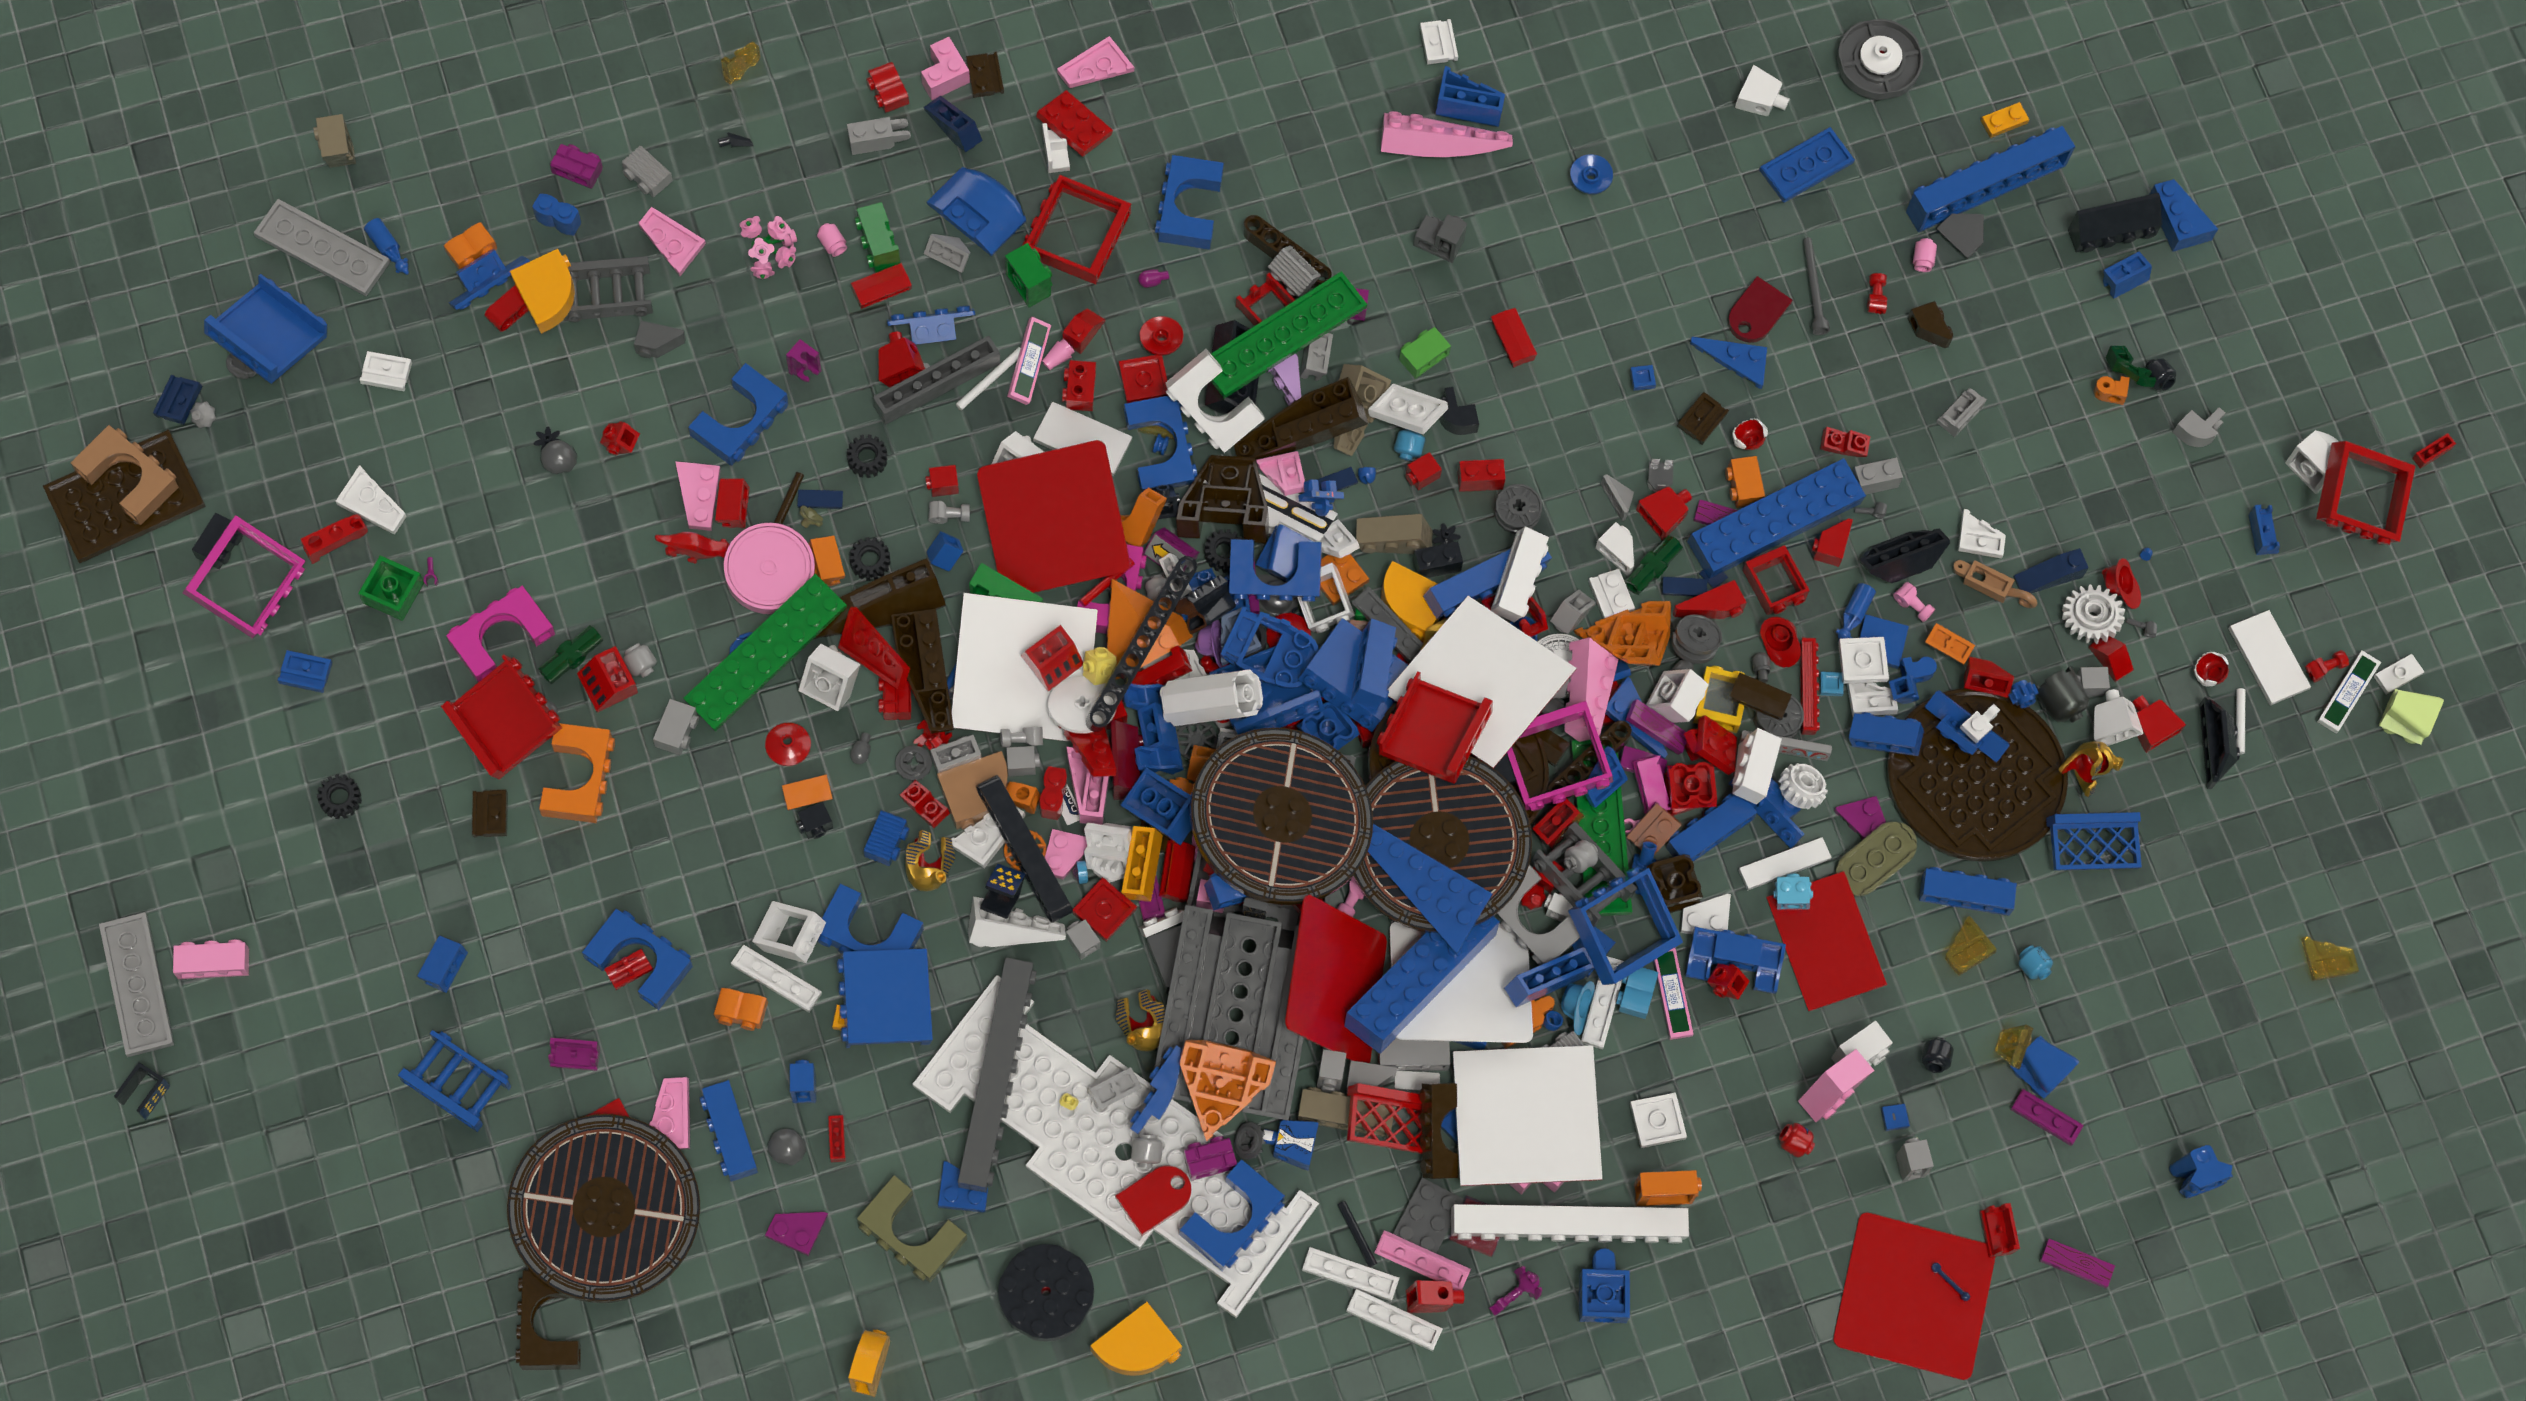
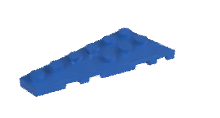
(1439, 893)

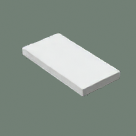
(1068, 428)
(2269, 657)

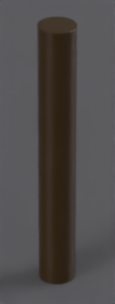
(787, 502)

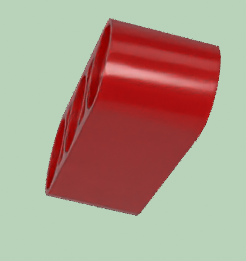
(507, 309)

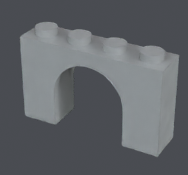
(1544, 946)

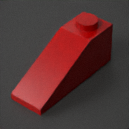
(1714, 604)

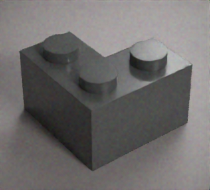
(1440, 237)

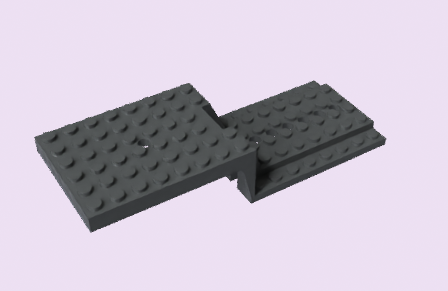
(1206, 981)

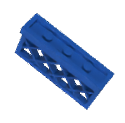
(2095, 821)

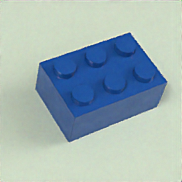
(1160, 805)

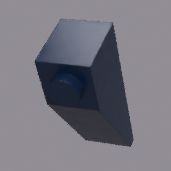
(954, 123)
(2053, 572)

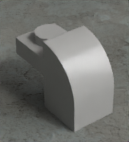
(2196, 431)

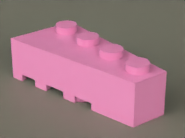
(1590, 683)

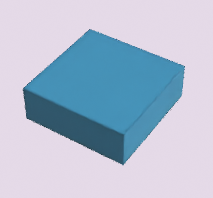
(1831, 684)

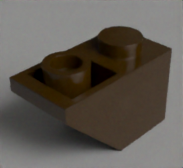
(1929, 324)

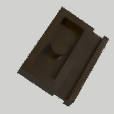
(985, 74)
(1702, 418)
(489, 813)

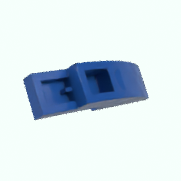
(1165, 1081)

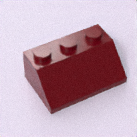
(1123, 744)

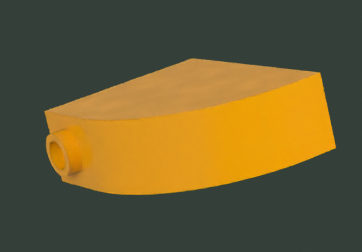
(546, 288)
(1404, 595)
(1137, 1344)
(869, 1362)

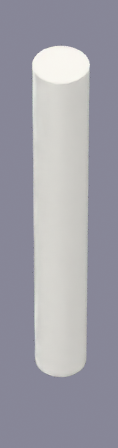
(2240, 719)

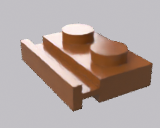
(1654, 827)

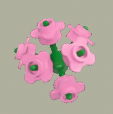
(764, 246)

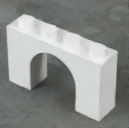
(1223, 429)

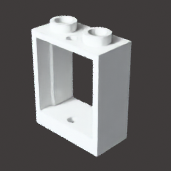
(1327, 572)
(773, 924)

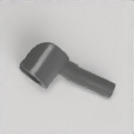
(1878, 512)
(2150, 627)

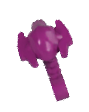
(1528, 1283)

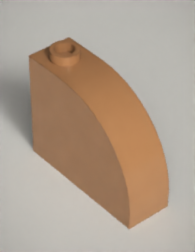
(960, 790)

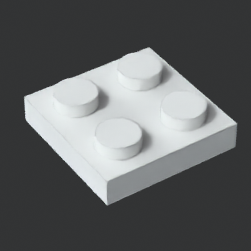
(1863, 660)
(1658, 1120)

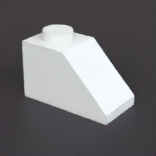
(1617, 547)

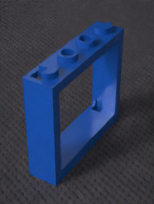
(1659, 914)

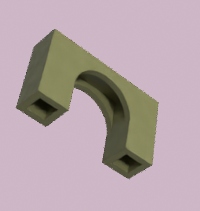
(925, 1259)

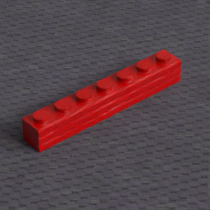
(1809, 685)

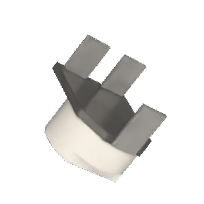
(1660, 474)

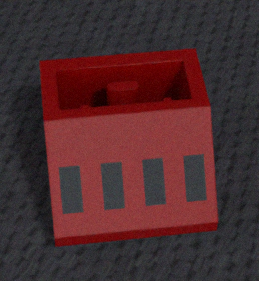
(1053, 658)
(607, 679)

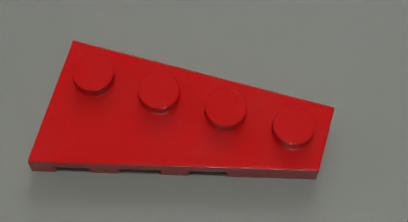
(871, 650)
(1095, 751)

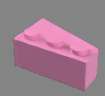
(1088, 790)
(1835, 1086)

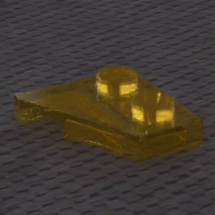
(2328, 960)
(2013, 1044)

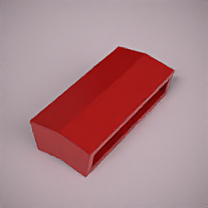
(881, 286)
(1514, 337)
(1177, 871)

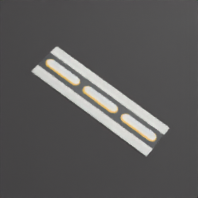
(1295, 513)

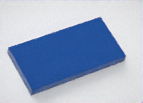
(1807, 164)

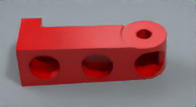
(333, 537)
(1166, 669)

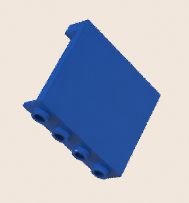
(267, 330)
(1334, 672)
(1282, 706)
(885, 997)

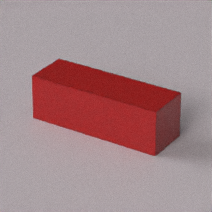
(2434, 451)
(837, 1138)

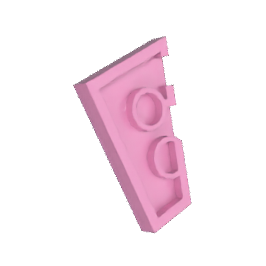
(1095, 64)
(671, 239)
(699, 492)
(672, 1111)

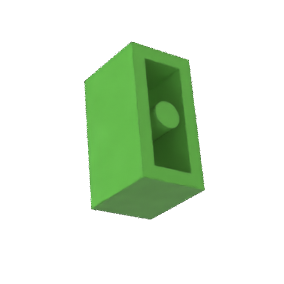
(1424, 352)

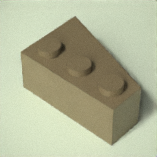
(334, 141)
(1393, 534)

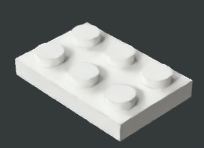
(1408, 409)

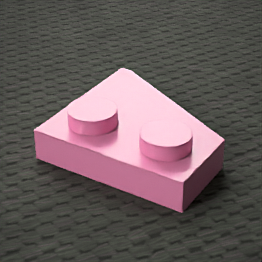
(1284, 472)
(1064, 851)

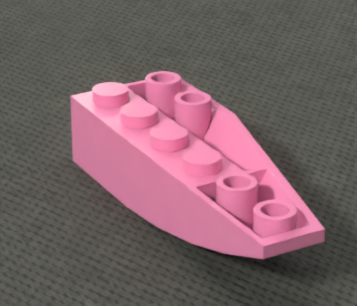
(1437, 138)

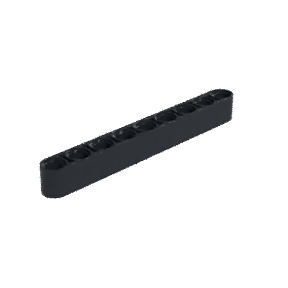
(1137, 653)

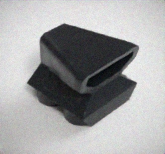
(1206, 604)

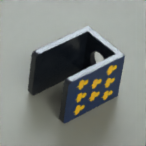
(1003, 892)
(134, 1080)

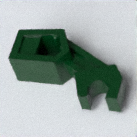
(2121, 361)

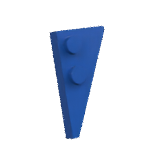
(1743, 359)
(1618, 709)

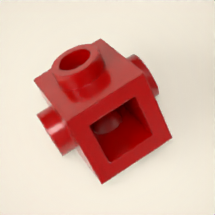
(619, 438)
(1728, 981)

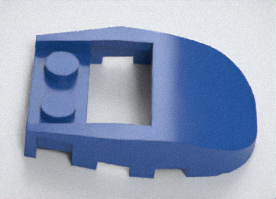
(1289, 658)

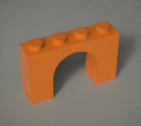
(1143, 518)
(583, 803)

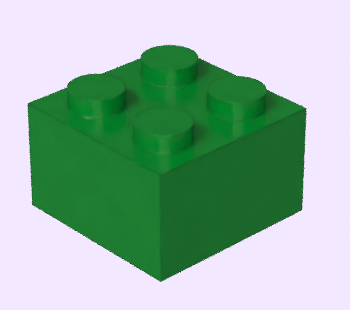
(1028, 274)
(391, 588)

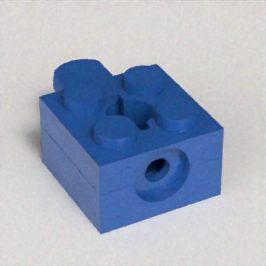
(1604, 1291)

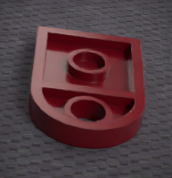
(1759, 310)

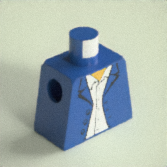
(1293, 1142)

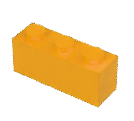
(1142, 863)

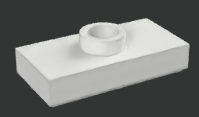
(2398, 674)

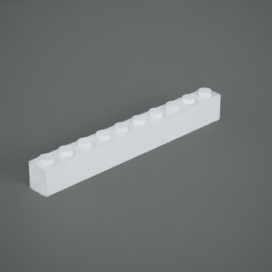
(1569, 1222)

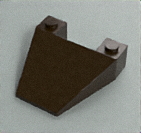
(1230, 497)

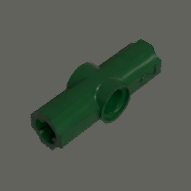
(1653, 565)
(570, 654)

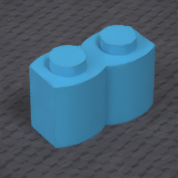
(1637, 992)

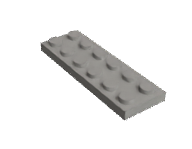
(322, 247)
(136, 984)

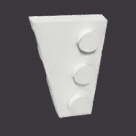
(369, 501)
(980, 841)

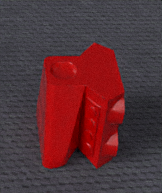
(1690, 787)

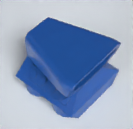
(1281, 553)
(1330, 726)
(2044, 1066)
(2201, 1171)

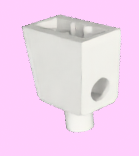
(1761, 93)
(2115, 719)

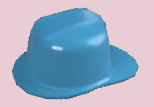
(1576, 1004)

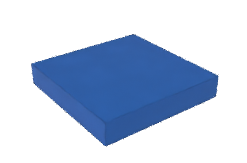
(1893, 634)

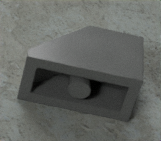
(657, 340)

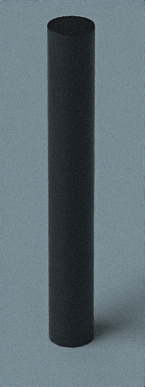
(1357, 1234)

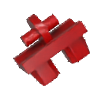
(628, 969)

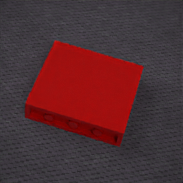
(503, 718)
(1434, 729)

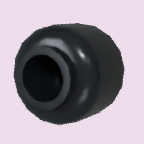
(2163, 373)
(1937, 1055)

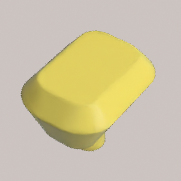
(1068, 1101)

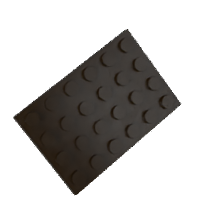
(93, 512)

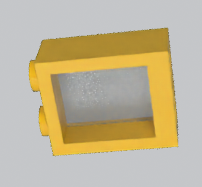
(1716, 701)

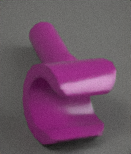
(430, 573)

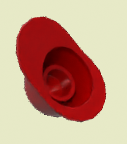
(2123, 583)
(1781, 641)

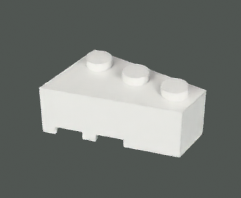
(1755, 765)

